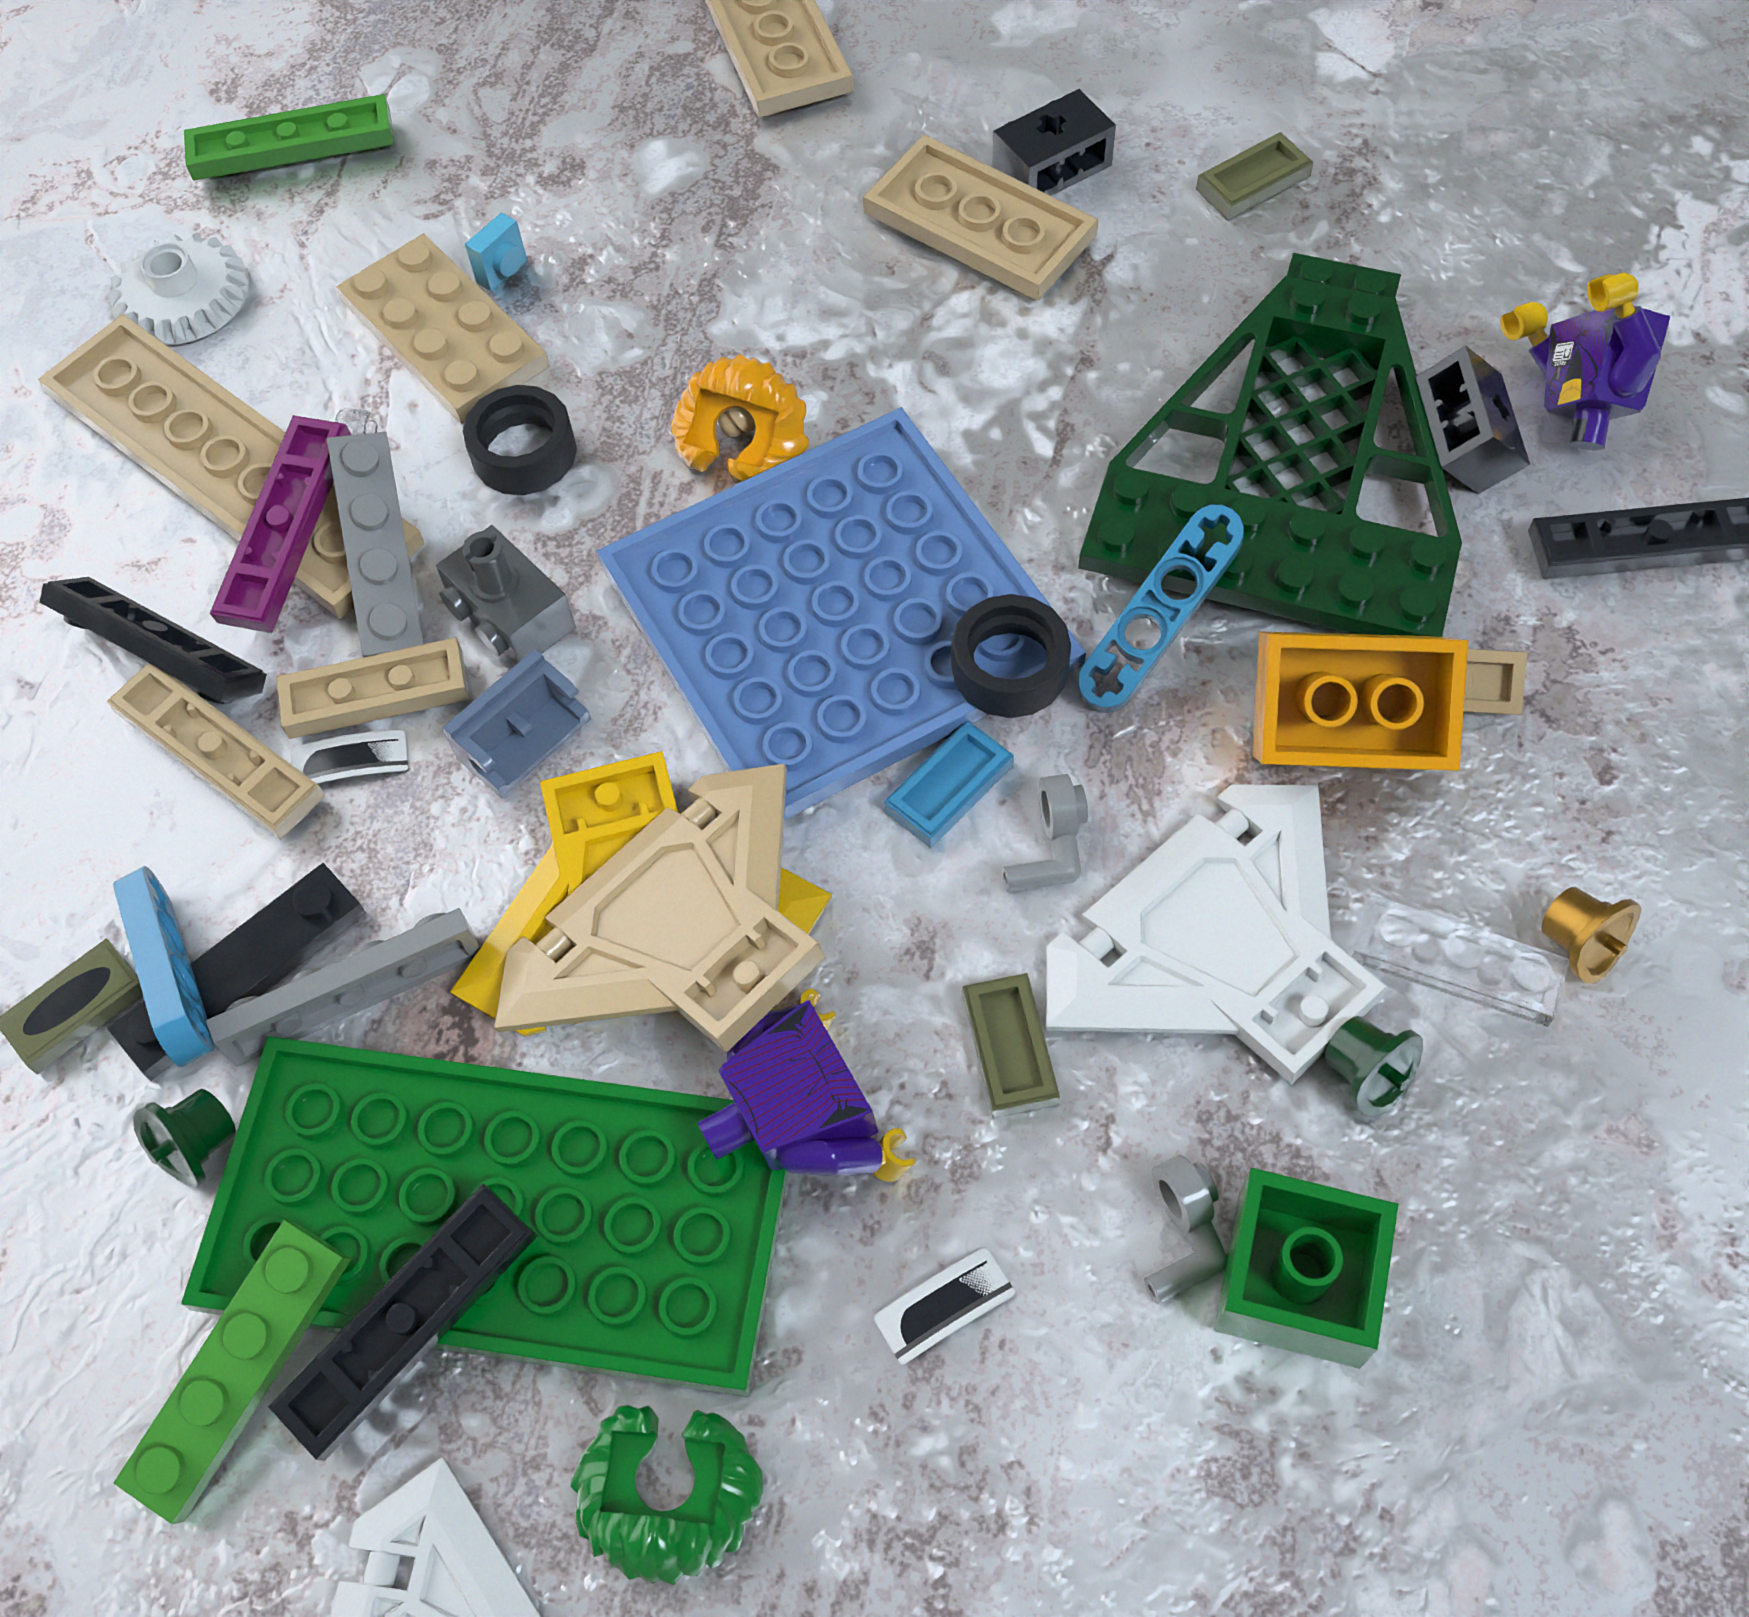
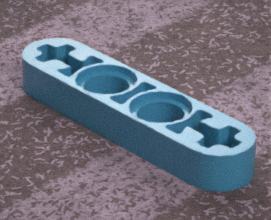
(1155, 605)
(163, 967)

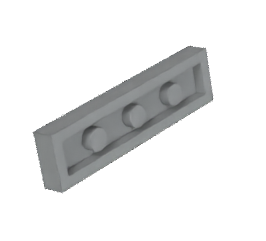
(374, 543)
(346, 987)

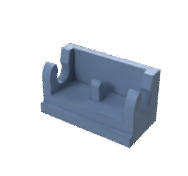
(516, 723)

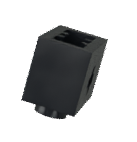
(1056, 144)
(1472, 420)

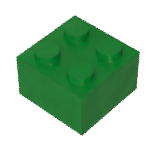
(1307, 1268)

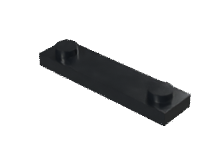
(1641, 538)
(157, 640)
(251, 958)
(402, 1323)

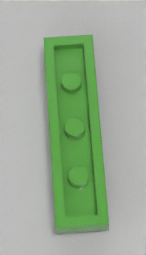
(288, 137)
(232, 1372)

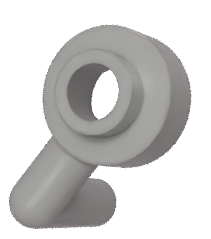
(1061, 812)
(1188, 1199)

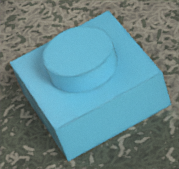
(496, 252)

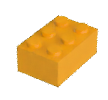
(1359, 700)

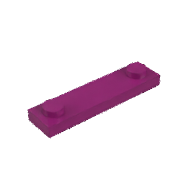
(279, 527)

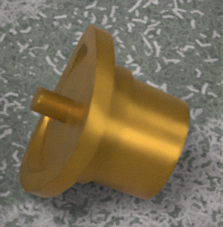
(1591, 931)

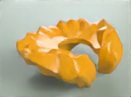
(748, 385)

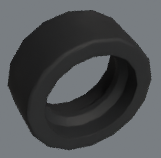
(511, 408)
(1017, 616)

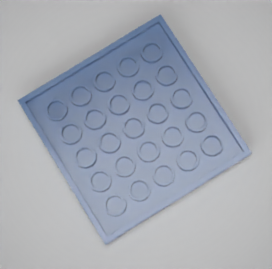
(824, 608)

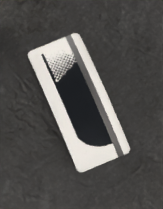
(352, 755)
(943, 1305)

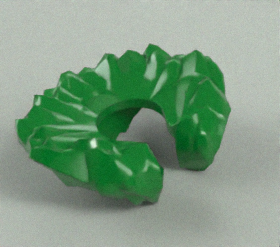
(672, 1541)

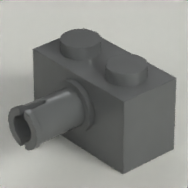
(504, 596)

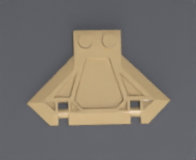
(674, 923)

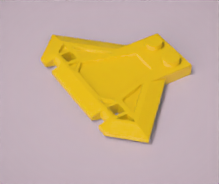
(589, 822)

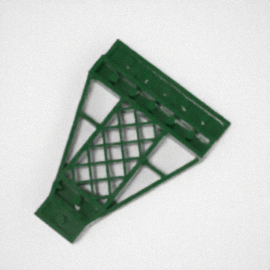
(1293, 557)

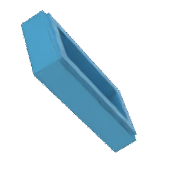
(948, 783)

